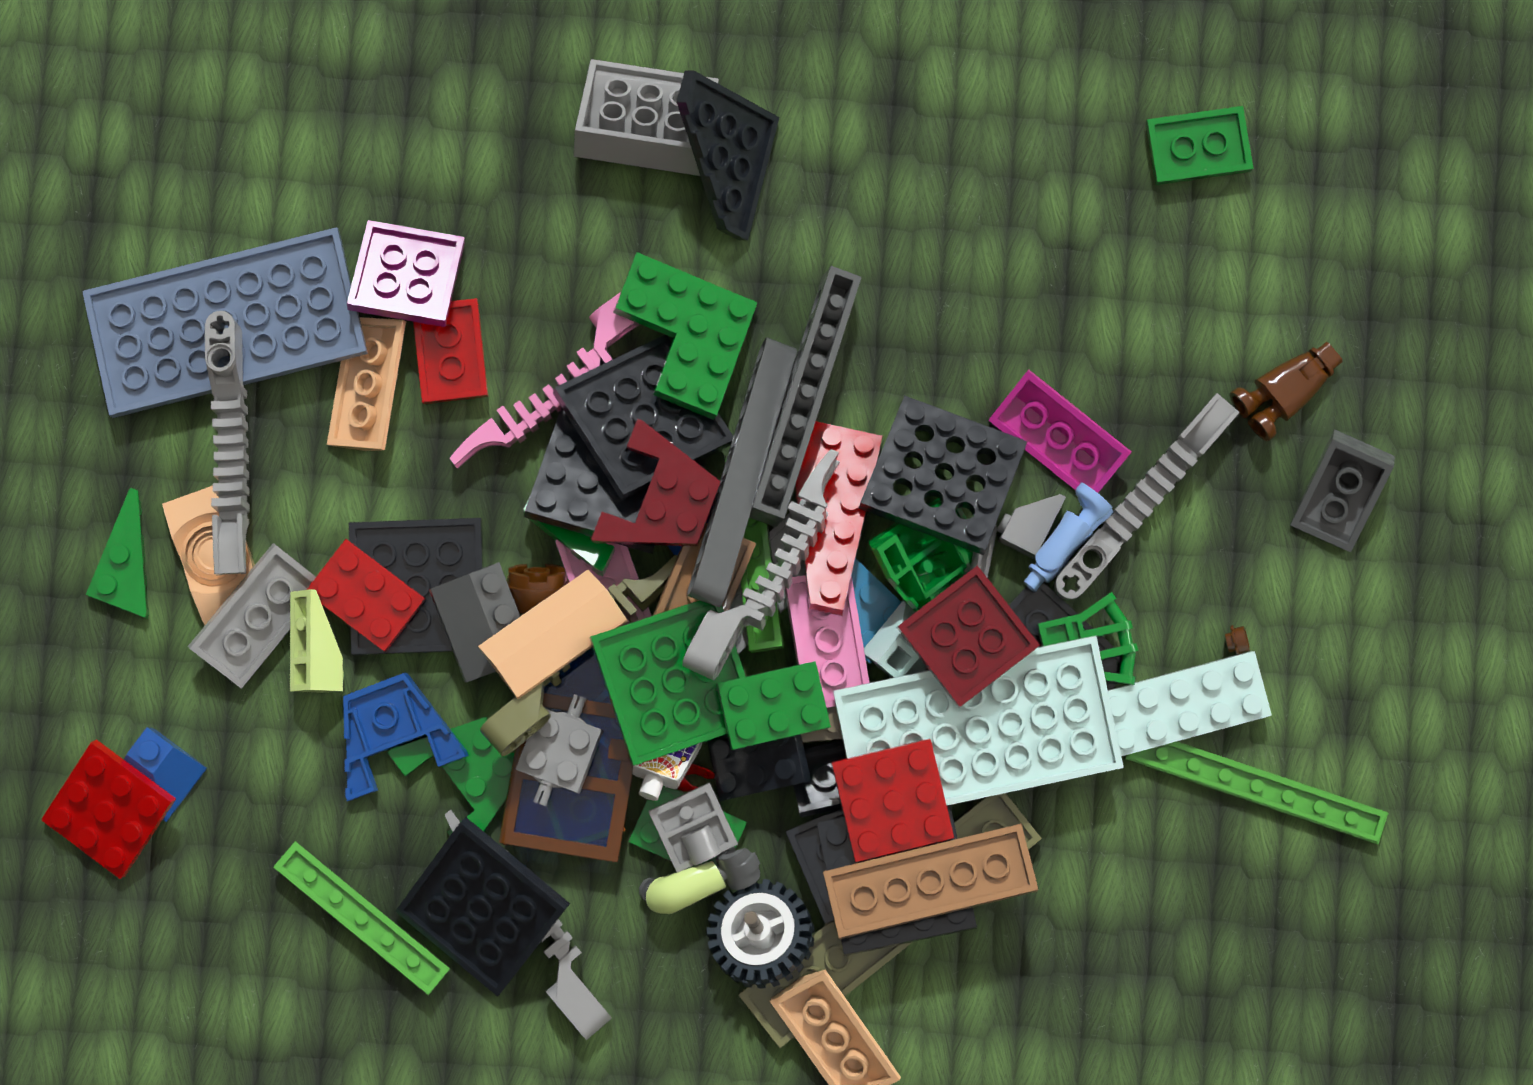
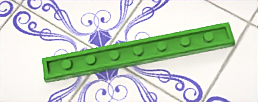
(1265, 789)

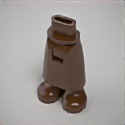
(1288, 386)

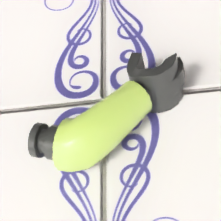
(690, 885)

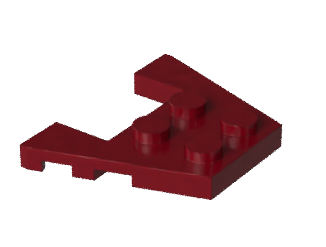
(675, 502)

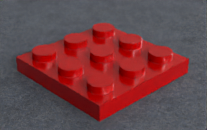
(892, 800)
(108, 809)

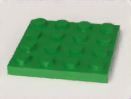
(651, 693)

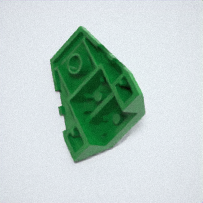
(920, 563)

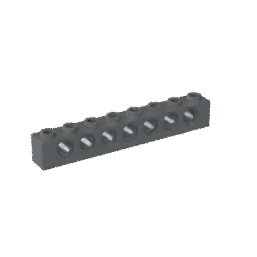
(804, 394)

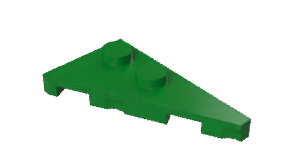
(120, 571)

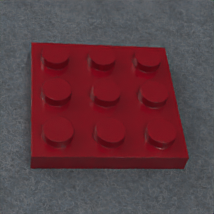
(968, 636)

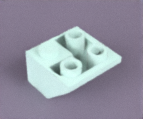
(891, 650)

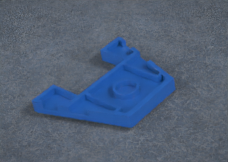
(386, 718)

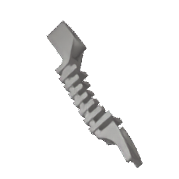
(229, 393)
(1147, 494)
(721, 630)
(568, 991)

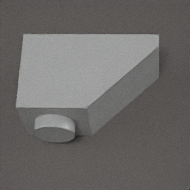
(1029, 525)

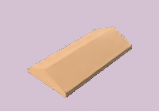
(367, 388)
(552, 633)
(832, 1033)

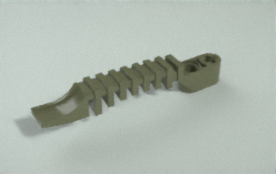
(527, 715)

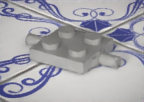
(561, 751)

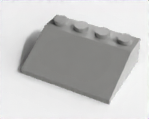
(633, 118)

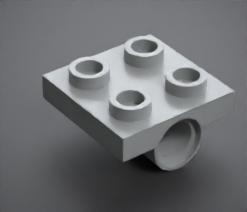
(693, 827)

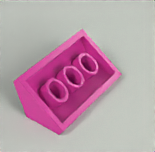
(1059, 434)

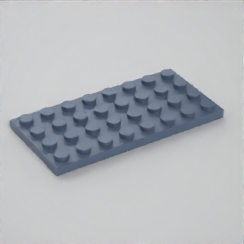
(281, 294)

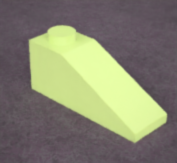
(314, 653)

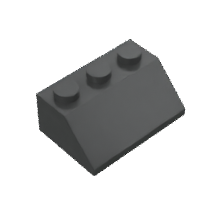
(471, 613)

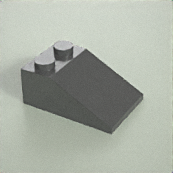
(1343, 490)

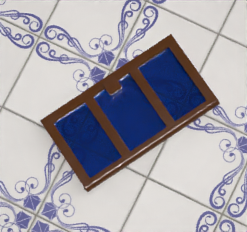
(574, 822)

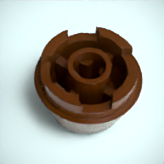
(534, 584)

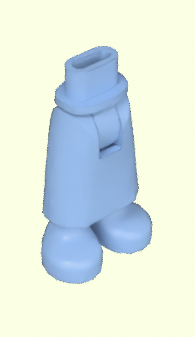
(1068, 537)

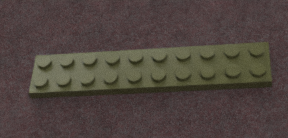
(852, 970)

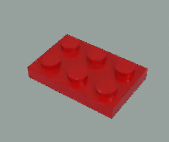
(452, 356)
(366, 595)

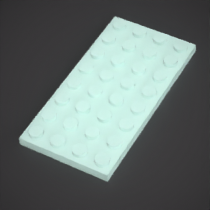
(1024, 730)

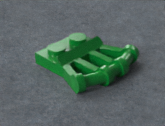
(1071, 628)

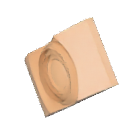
(191, 531)

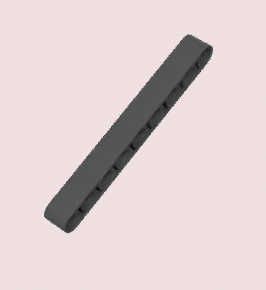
(742, 473)

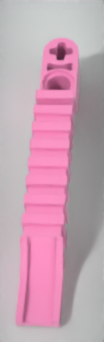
(609, 329)

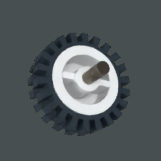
(761, 934)

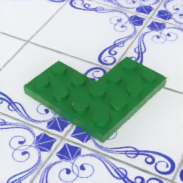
(704, 325)

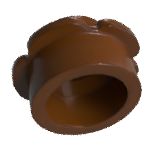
(1237, 640)

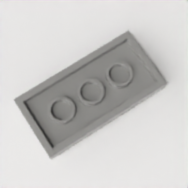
(252, 617)

